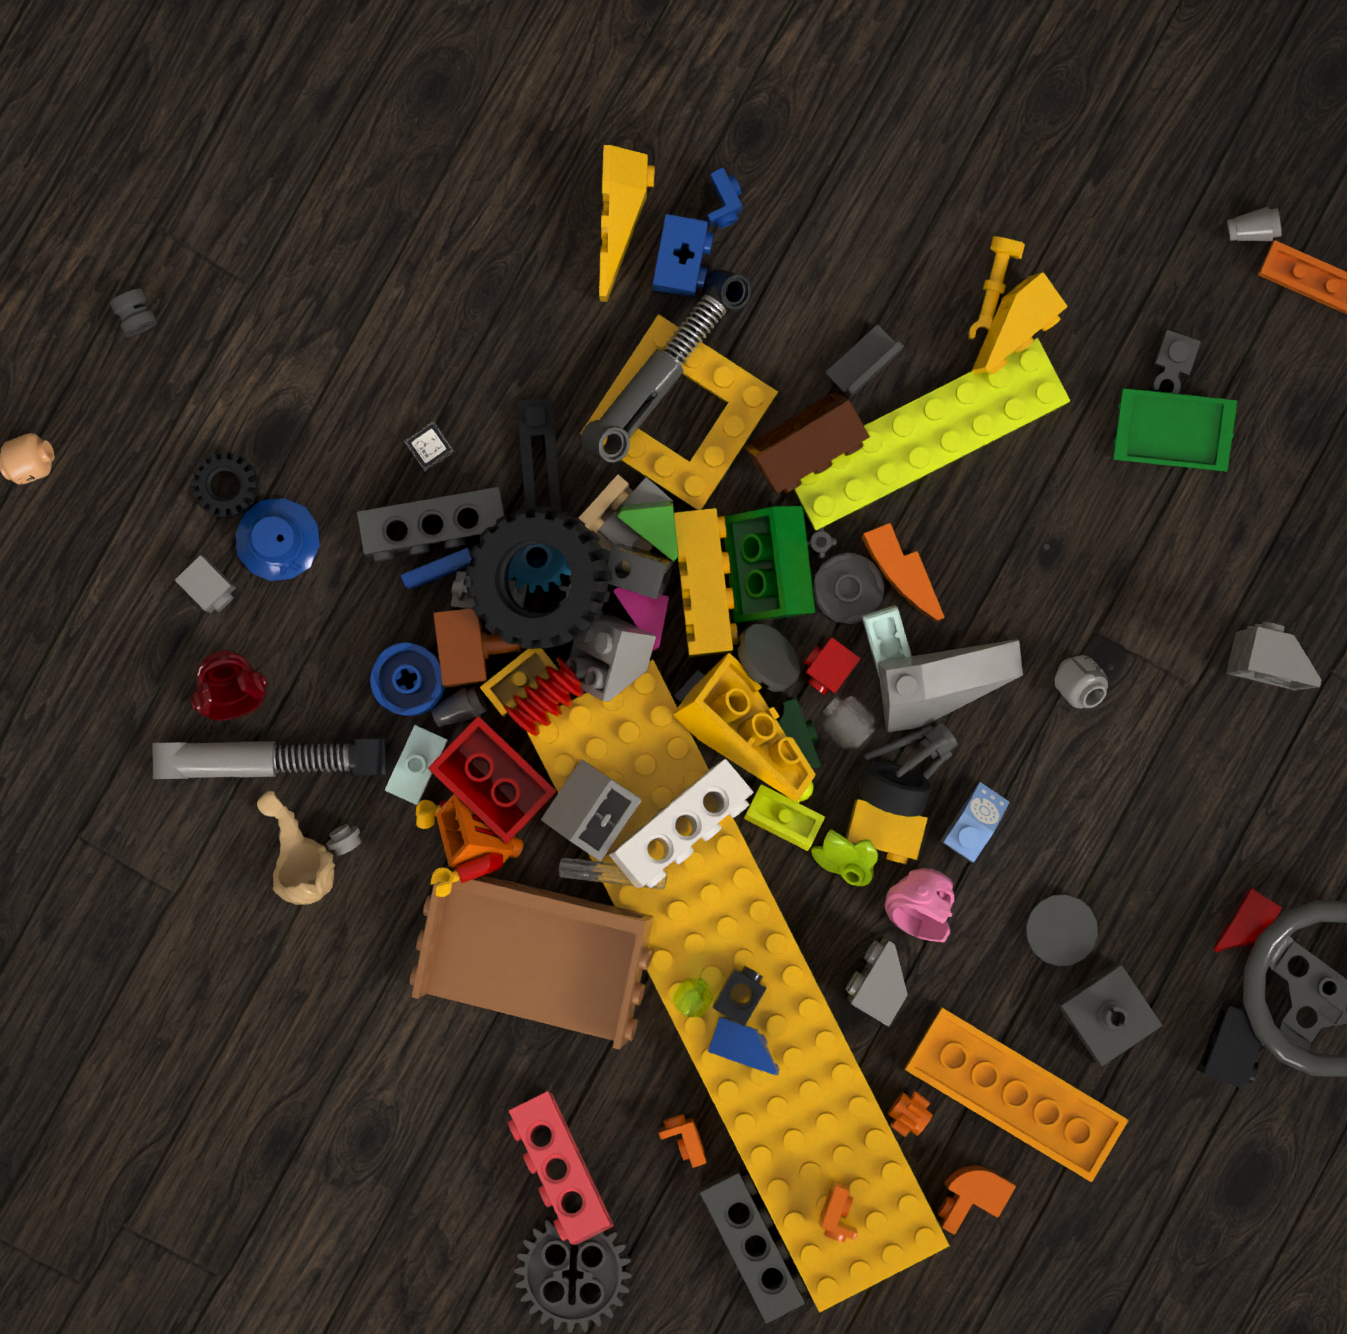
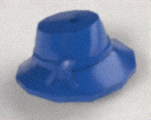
(258, 541)

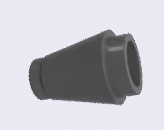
(460, 706)

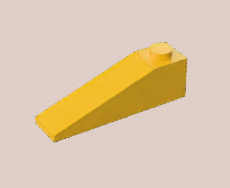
(624, 195)
(737, 723)

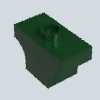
(802, 732)

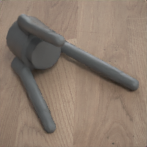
(936, 743)

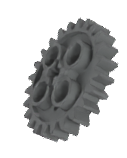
(540, 1270)

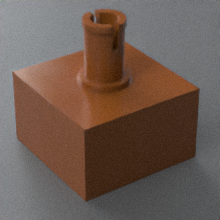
(466, 647)

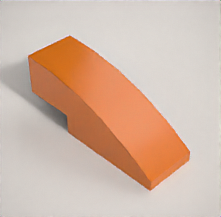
(903, 572)

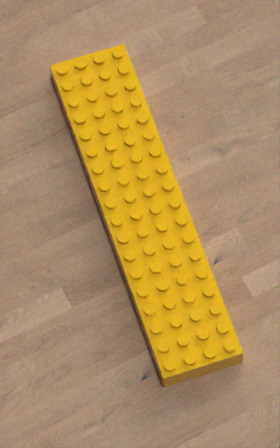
(717, 915)

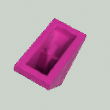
(645, 612)

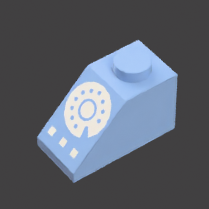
(975, 822)

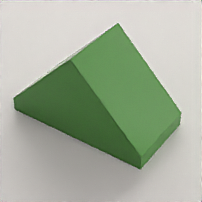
(654, 523)

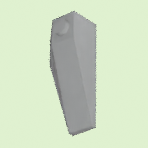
(937, 683)

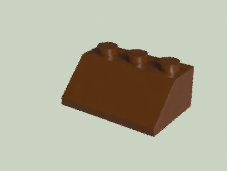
(807, 442)

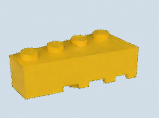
(703, 583)

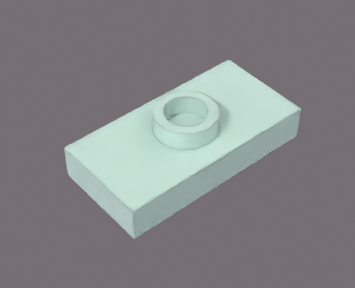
(886, 635)
(411, 771)

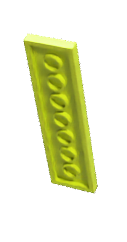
(934, 433)

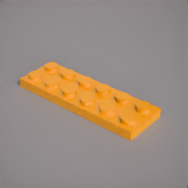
(1016, 1094)

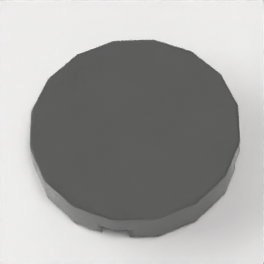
(848, 588)
(768, 657)
(1061, 930)

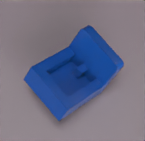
(727, 192)

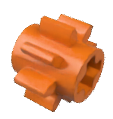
(910, 1114)

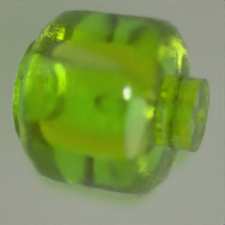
(693, 997)

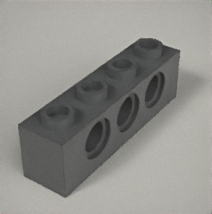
(376, 523)
(772, 1299)

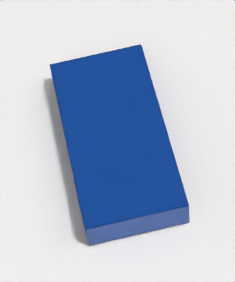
(437, 569)

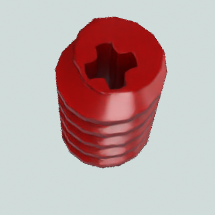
(545, 698)

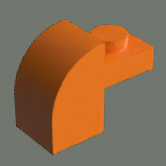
(973, 1186)

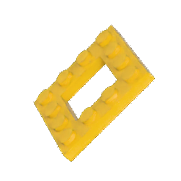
(747, 403)

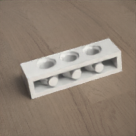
(719, 781)

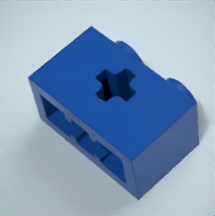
(677, 235)

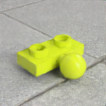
(785, 817)

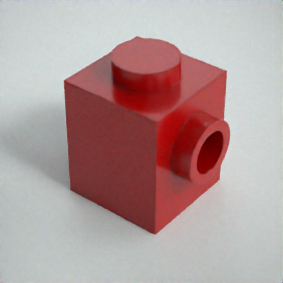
(829, 666)

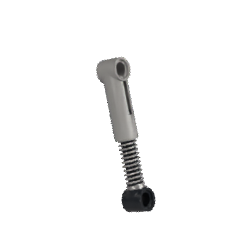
(265, 759)

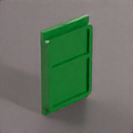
(1174, 429)

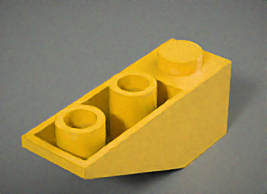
(1021, 314)

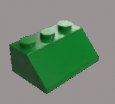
(769, 564)

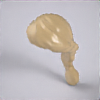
(304, 866)

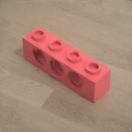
(593, 1215)

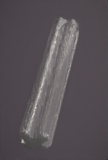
(598, 872)

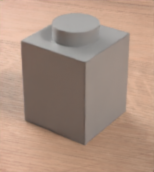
(206, 585)

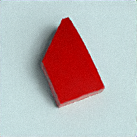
(1249, 921)

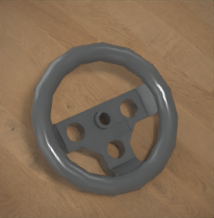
(1273, 950)

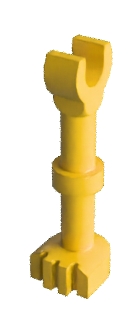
(994, 286)

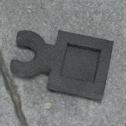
(1175, 358)

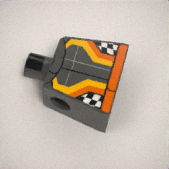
(648, 573)

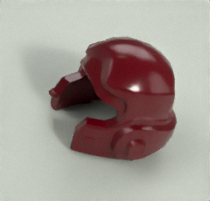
(227, 687)

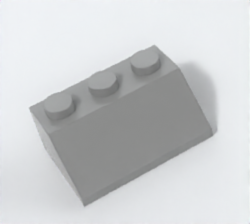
(1271, 658)

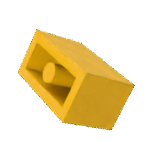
(515, 676)
(888, 832)

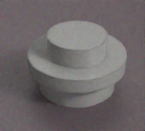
(344, 839)

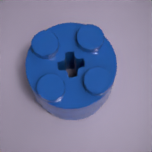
(390, 670)

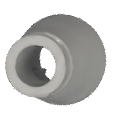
(1255, 226)

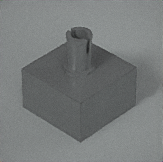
(1109, 1014)

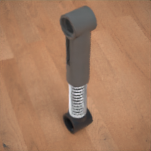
(663, 368)

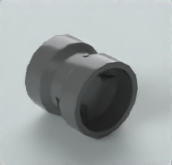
(133, 312)

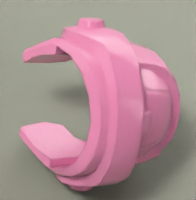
(922, 904)

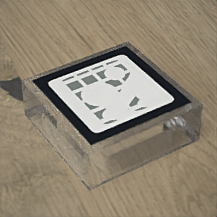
(429, 446)

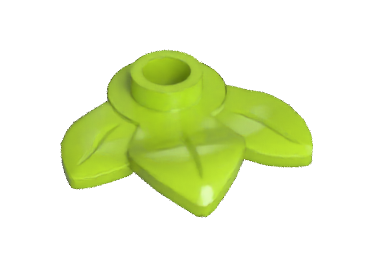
(850, 861)

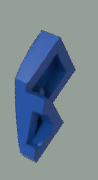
(742, 1046)

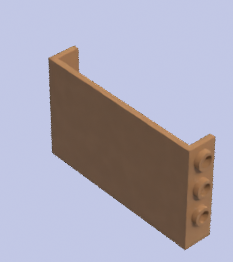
(535, 956)

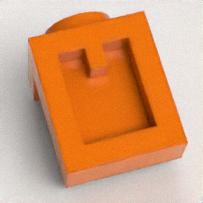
(690, 1145)
(837, 1206)

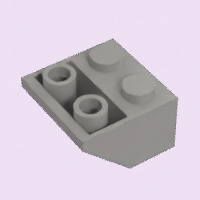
(610, 656)
(591, 810)
(881, 984)

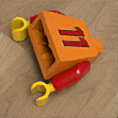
(467, 843)

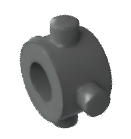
(821, 542)

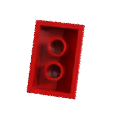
(492, 780)

